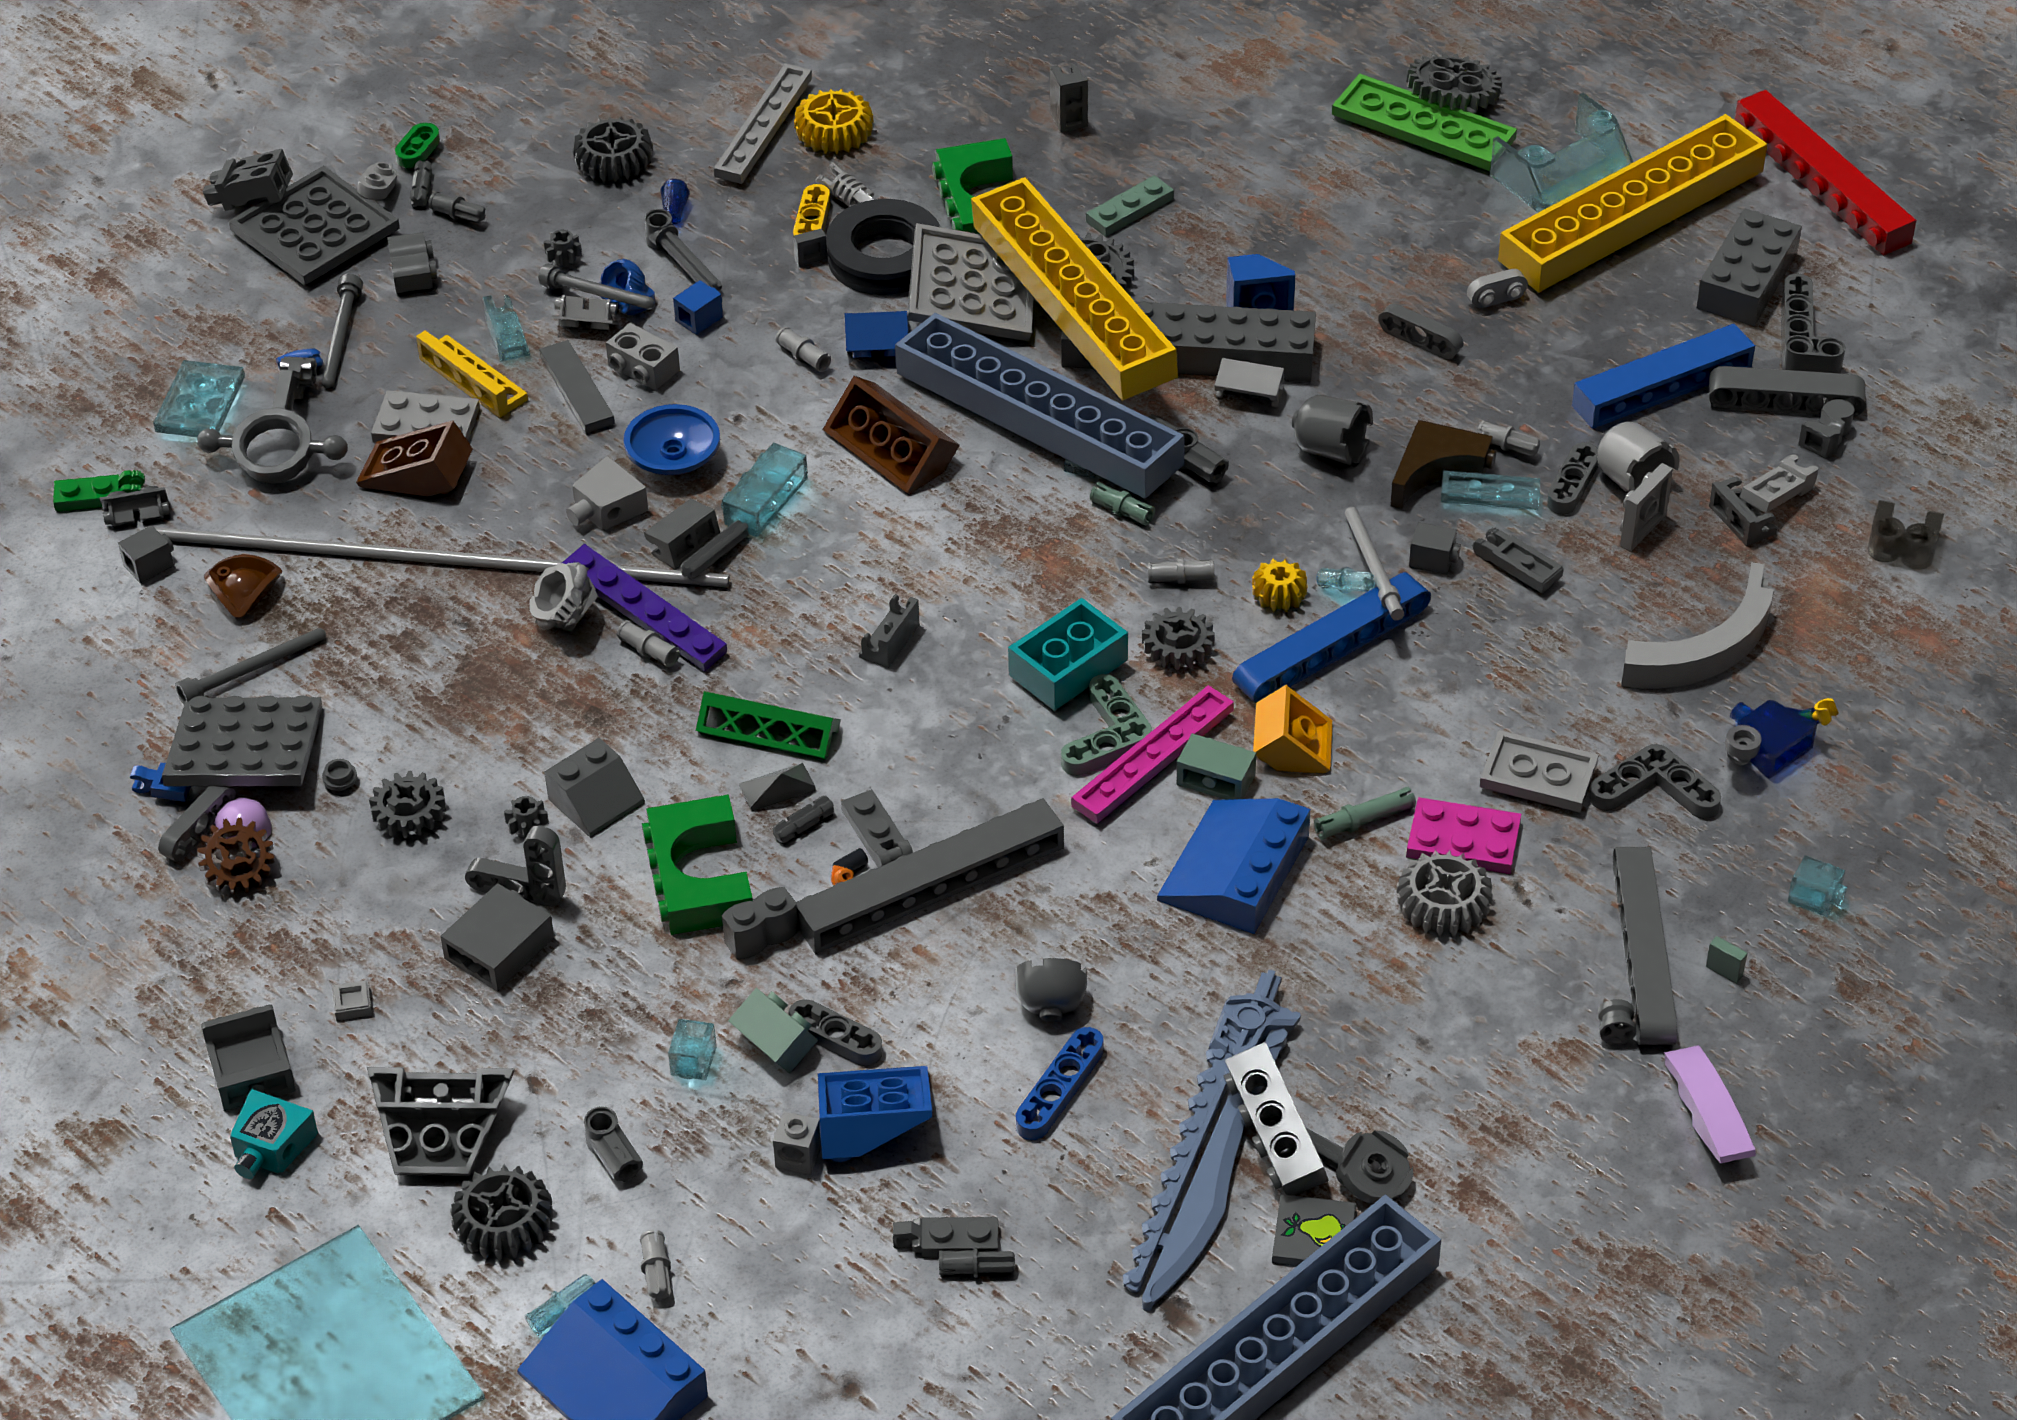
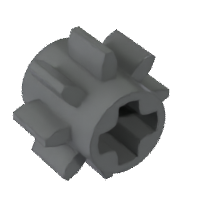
(562, 248)
(524, 815)

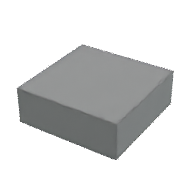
(352, 1000)

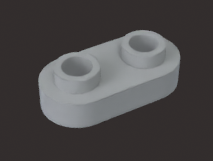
(377, 181)
(1497, 288)

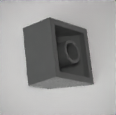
(593, 787)

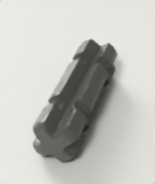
(421, 184)
(803, 819)

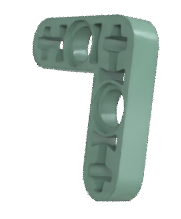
(1129, 729)

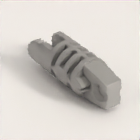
(845, 187)

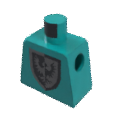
(270, 1134)

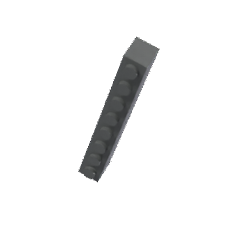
(929, 875)

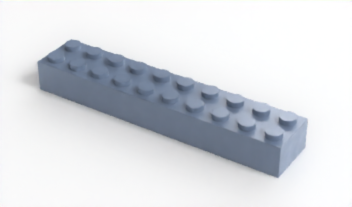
(1040, 405)
(1296, 1321)

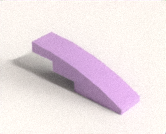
(1710, 1103)

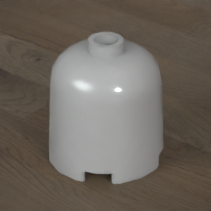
(1631, 452)

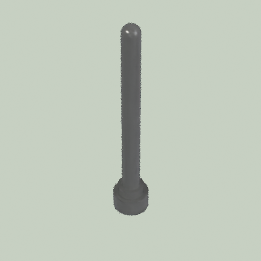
(554, 277)
(349, 290)
(192, 688)

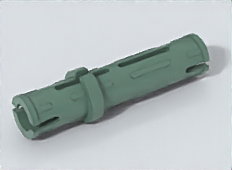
(1352, 817)

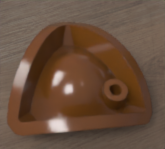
(242, 581)

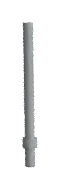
(1387, 593)

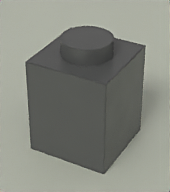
(1434, 548)
(146, 553)

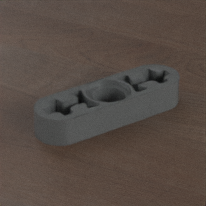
(1439, 338)
(1574, 488)
(194, 822)
(842, 1045)

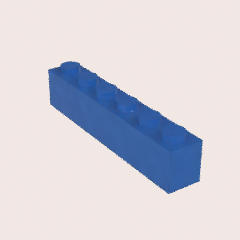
(1660, 376)

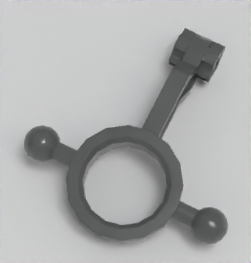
(293, 377)

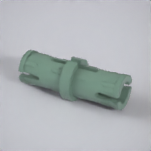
(1122, 503)

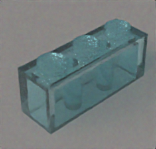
(765, 488)

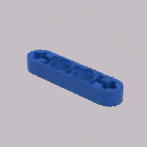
(1055, 1081)

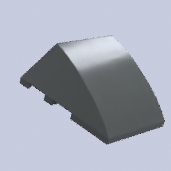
(437, 1119)

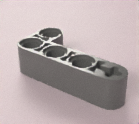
(1798, 344)

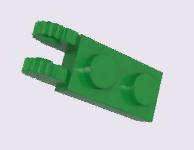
(86, 492)

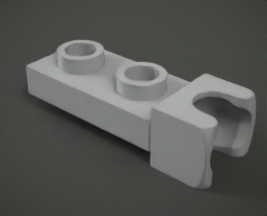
(1779, 485)

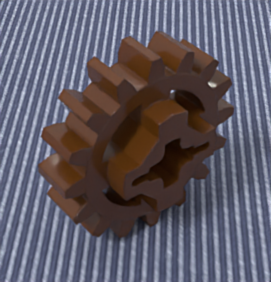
(229, 868)

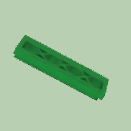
(772, 712)

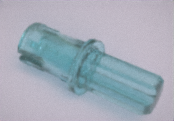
(1345, 580)
(553, 1308)

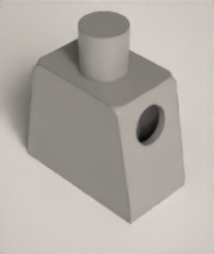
(607, 496)

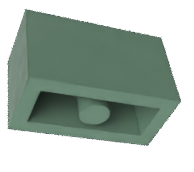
(1216, 768)
(773, 1030)

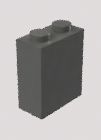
(497, 936)

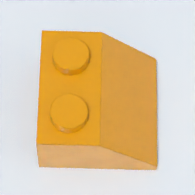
(1292, 733)

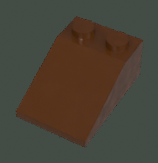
(418, 461)

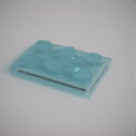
(198, 398)

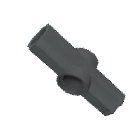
(1198, 456)

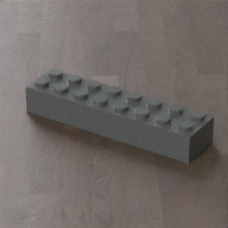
(1216, 332)

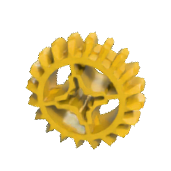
(833, 121)

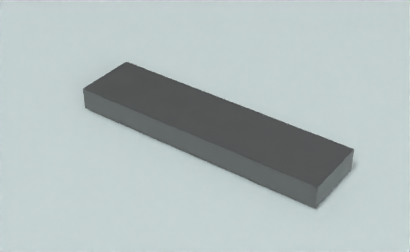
(577, 386)

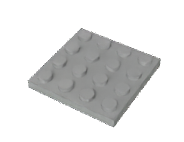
(966, 283)

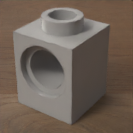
(797, 1143)

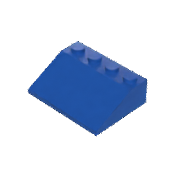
(1238, 860)
(612, 1364)

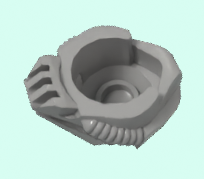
(562, 596)

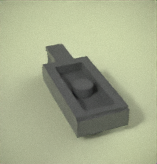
(946, 1234)

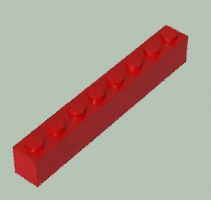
(1827, 173)

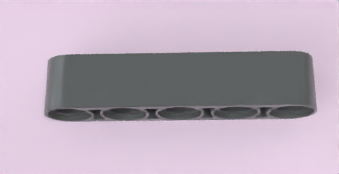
(1783, 390)

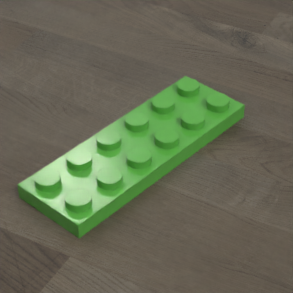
(1414, 120)

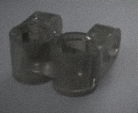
(1913, 545)

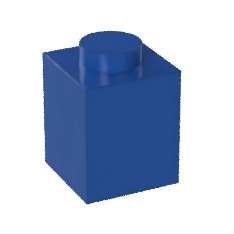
(698, 307)

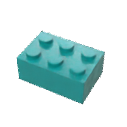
(1067, 653)

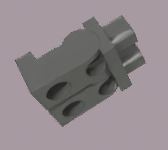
(249, 179)

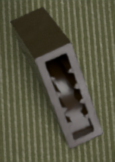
(1435, 450)

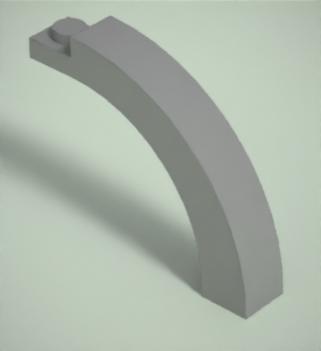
(1706, 655)

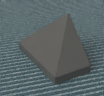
(777, 787)

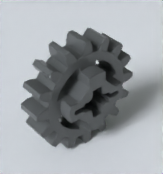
(1178, 638)
(407, 804)

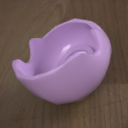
(248, 811)

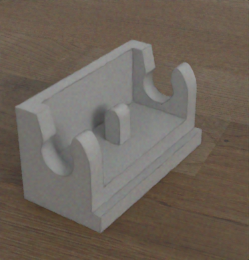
(1250, 379)

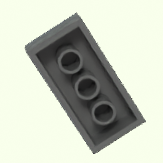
(1749, 267)

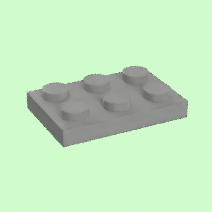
(415, 411)
(1539, 770)

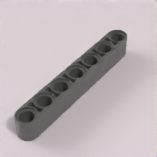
(1644, 946)

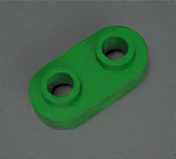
(417, 145)

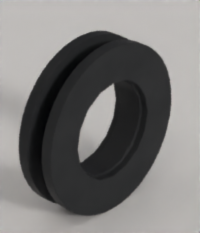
(867, 221)

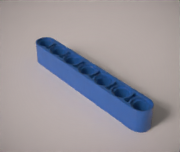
(1327, 640)

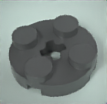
(1358, 1177)

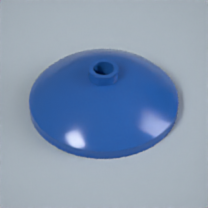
(671, 439)

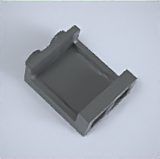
(247, 1055)

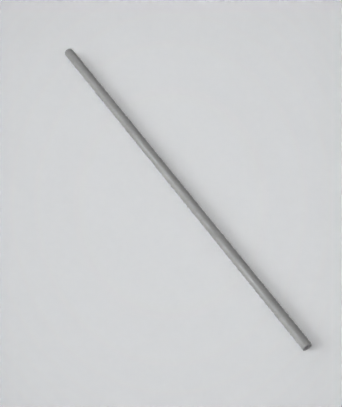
(421, 555)

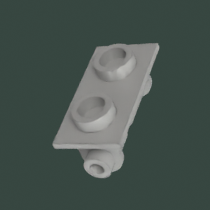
(573, 312)

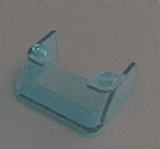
(1547, 178)

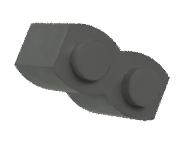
(410, 262)
(759, 923)

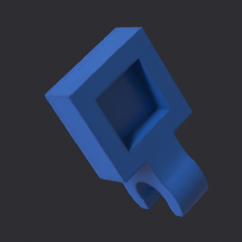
(151, 779)

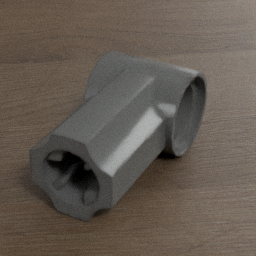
(611, 1145)

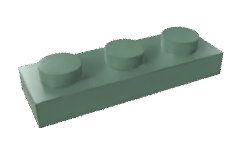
(1129, 205)

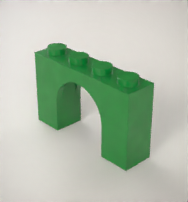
(966, 167)
(676, 831)

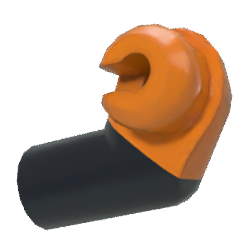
(844, 868)

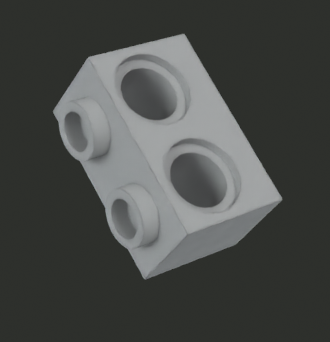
(642, 356)

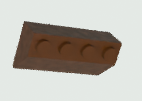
(889, 435)

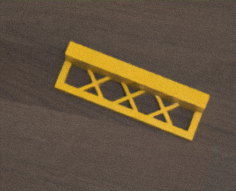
(469, 373)

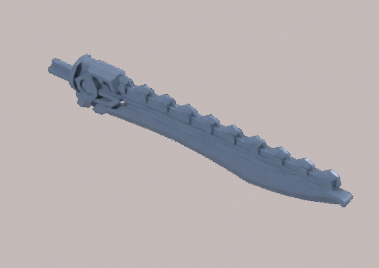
(1241, 1025)

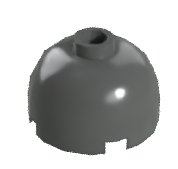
(1051, 988)

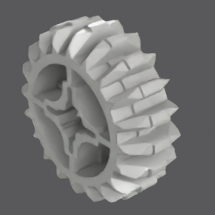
(1446, 885)

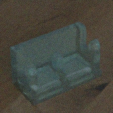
(505, 329)

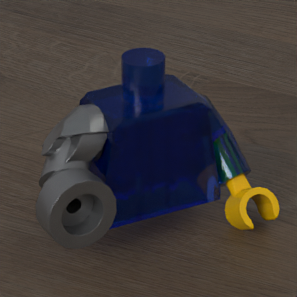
(1775, 733)

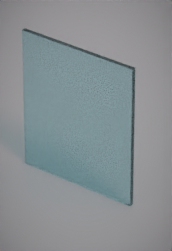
(327, 1343)

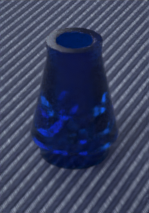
(674, 198)

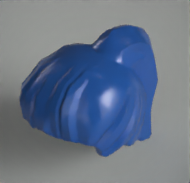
(626, 276)

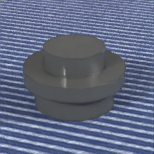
(339, 775)

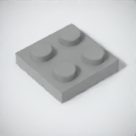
(1645, 506)

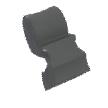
(1827, 434)

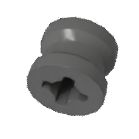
(1616, 1021)

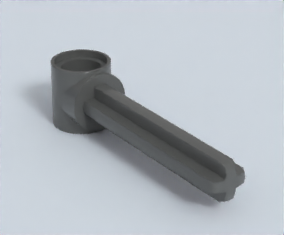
(662, 234)

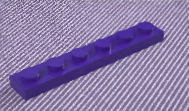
(649, 609)

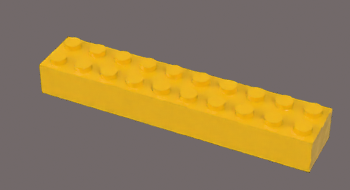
(1632, 202)
(1075, 289)

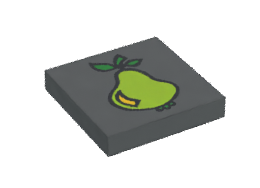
(1307, 1225)

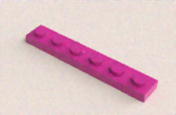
(1151, 754)

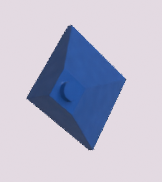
(870, 1108)

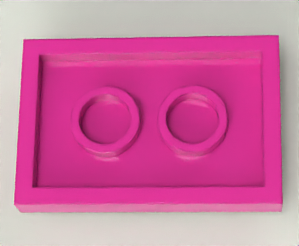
(1467, 829)

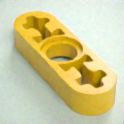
(808, 208)

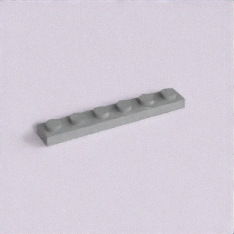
(762, 123)

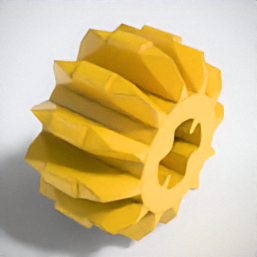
(1279, 585)

